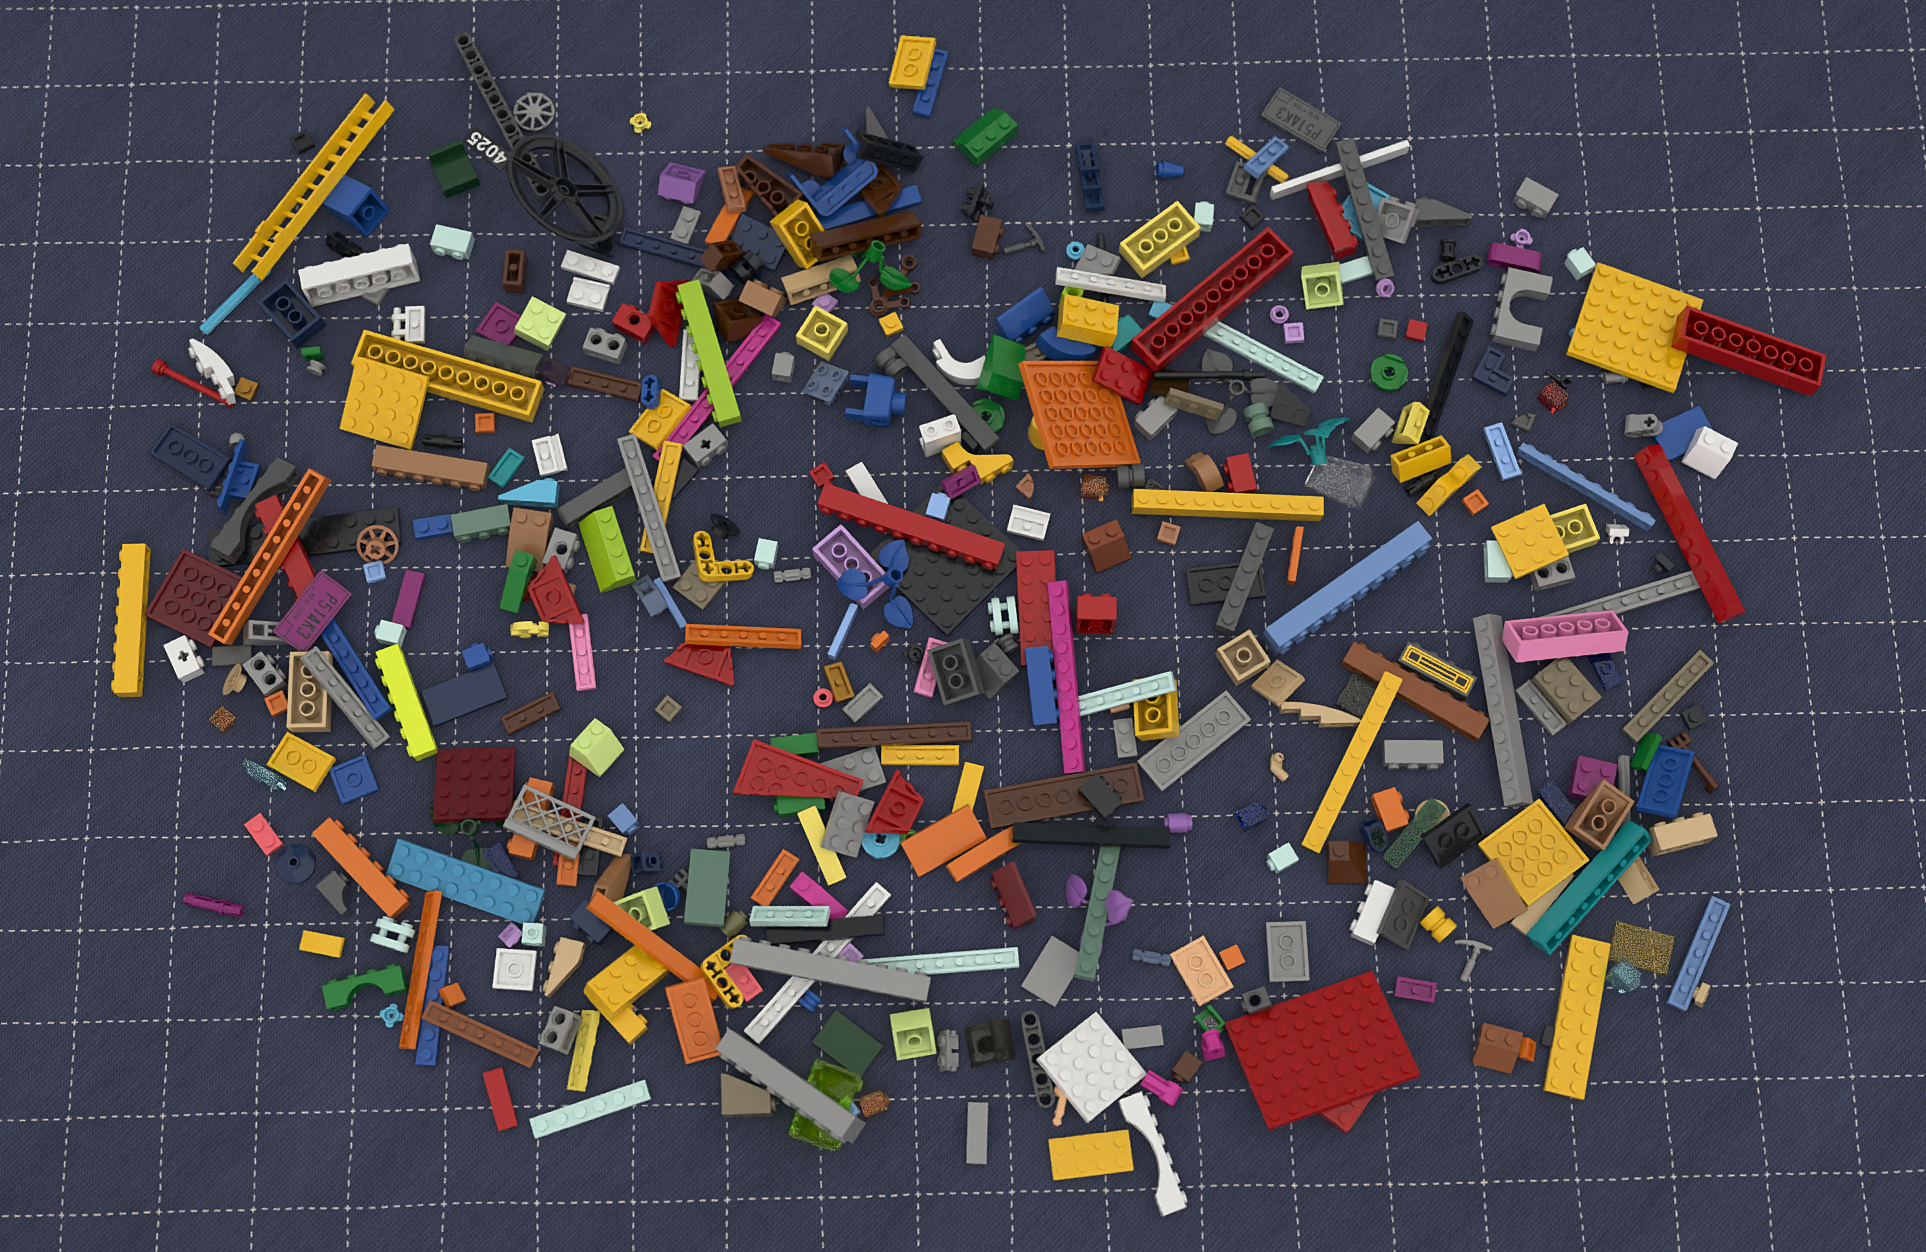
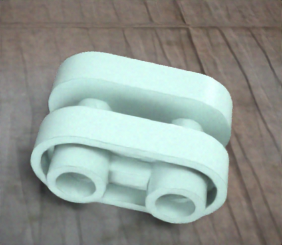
(995, 608)
(386, 924)

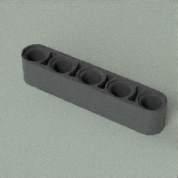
(595, 499)
(1033, 1050)

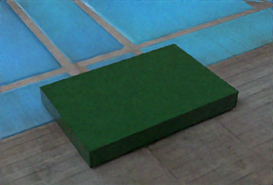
(847, 1043)

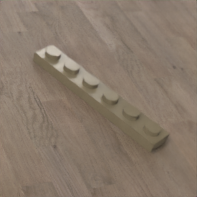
(1667, 696)

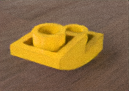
(321, 943)

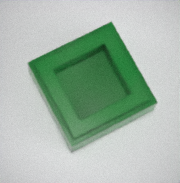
(312, 353)

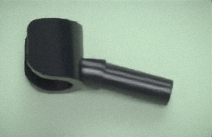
(1560, 380)

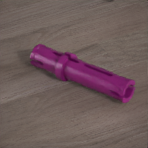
(221, 906)

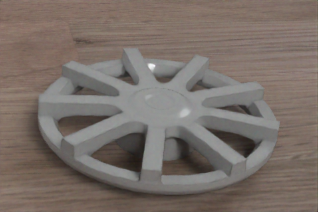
(533, 111)

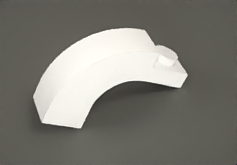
(956, 371)

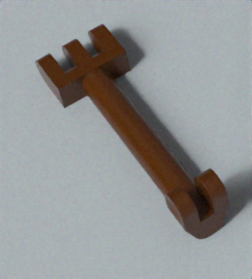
(1712, 784)

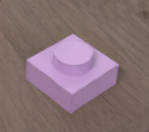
(825, 302)
(1293, 333)
(510, 935)
(851, 952)

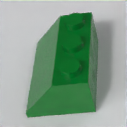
(986, 136)

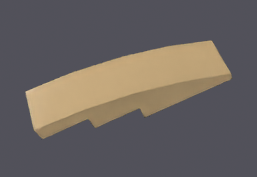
(1326, 716)

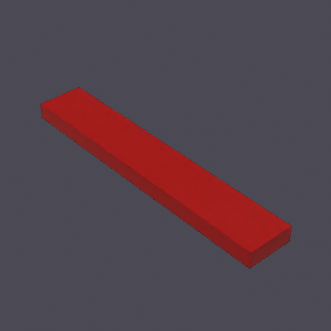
(573, 792)

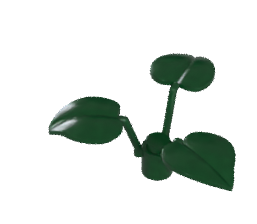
(471, 829)

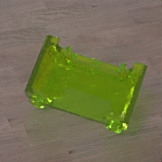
(837, 1084)

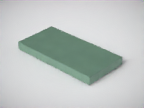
(707, 888)

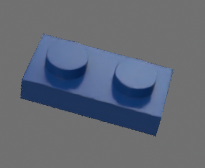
(433, 526)

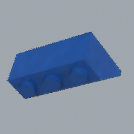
(1025, 317)

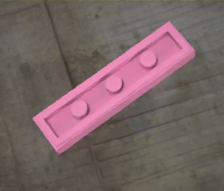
(582, 655)

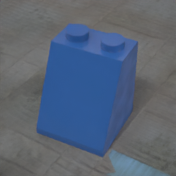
(356, 205)

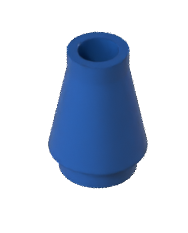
(1166, 170)

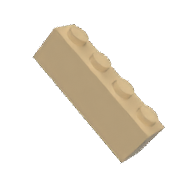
(815, 280)

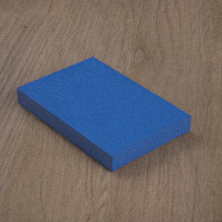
(1679, 432)

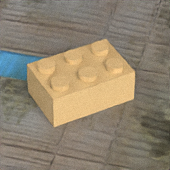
(1681, 834)

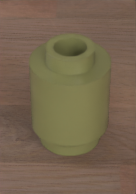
(734, 923)

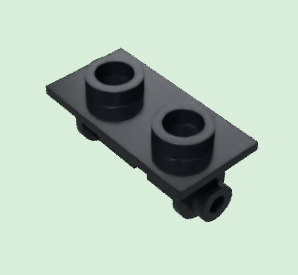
(337, 243)

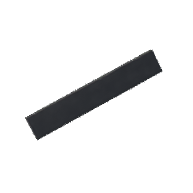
(835, 930)

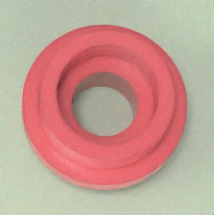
(823, 704)

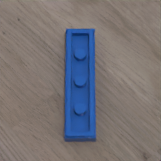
(926, 98)

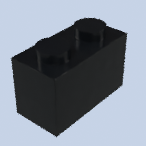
(1100, 796)

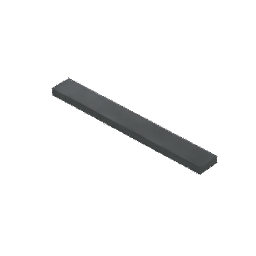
(945, 393)

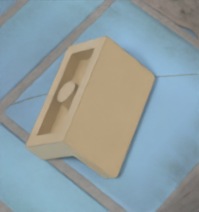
(1638, 881)

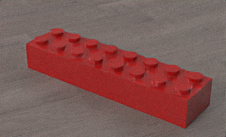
(1748, 351)

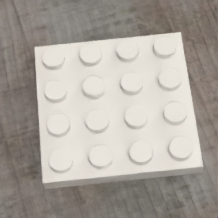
(1091, 1067)

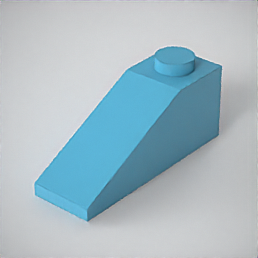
(535, 494)

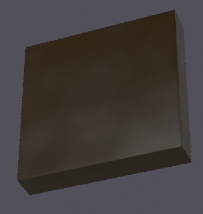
(1161, 386)

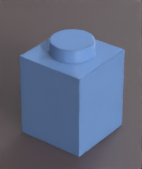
(624, 820)

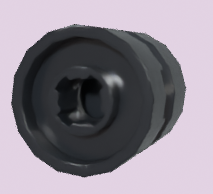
(752, 264)

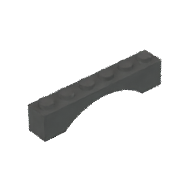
(276, 480)
(1243, 579)

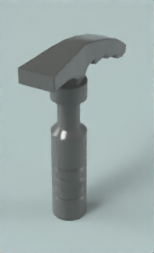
(1021, 246)

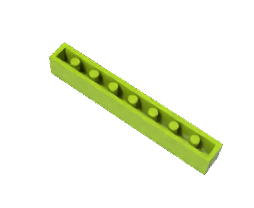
(709, 353)

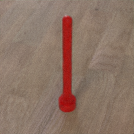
(161, 368)

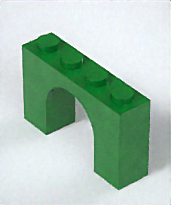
(803, 746)

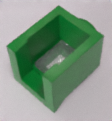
(1209, 1020)

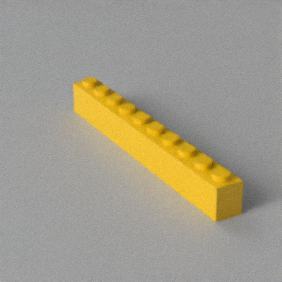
(1227, 505)

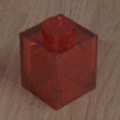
(1553, 397)

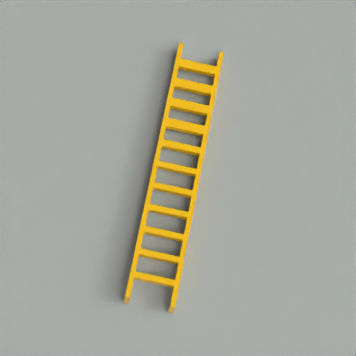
(320, 192)

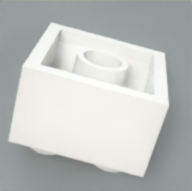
(1709, 452)

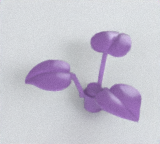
(1116, 902)

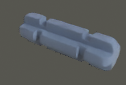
(1151, 957)

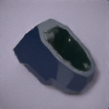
(1374, 834)

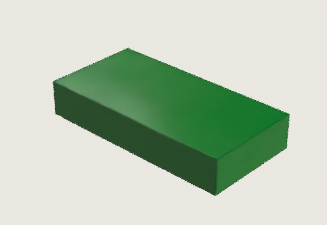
(1645, 751)

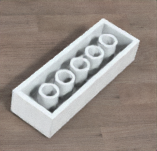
(353, 275)

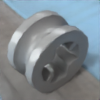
(316, 368)

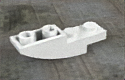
(213, 367)

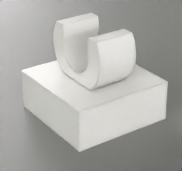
(1617, 530)

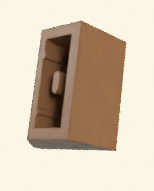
(759, 297)

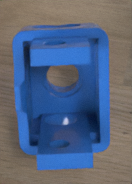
(880, 400)

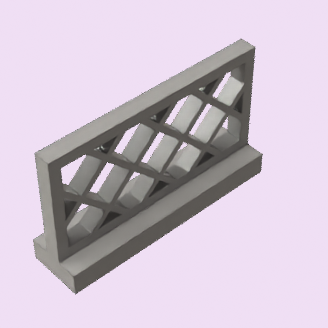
(541, 838)

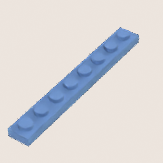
(1591, 490)

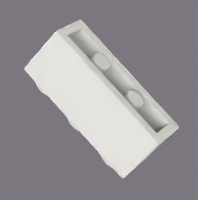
(1371, 912)

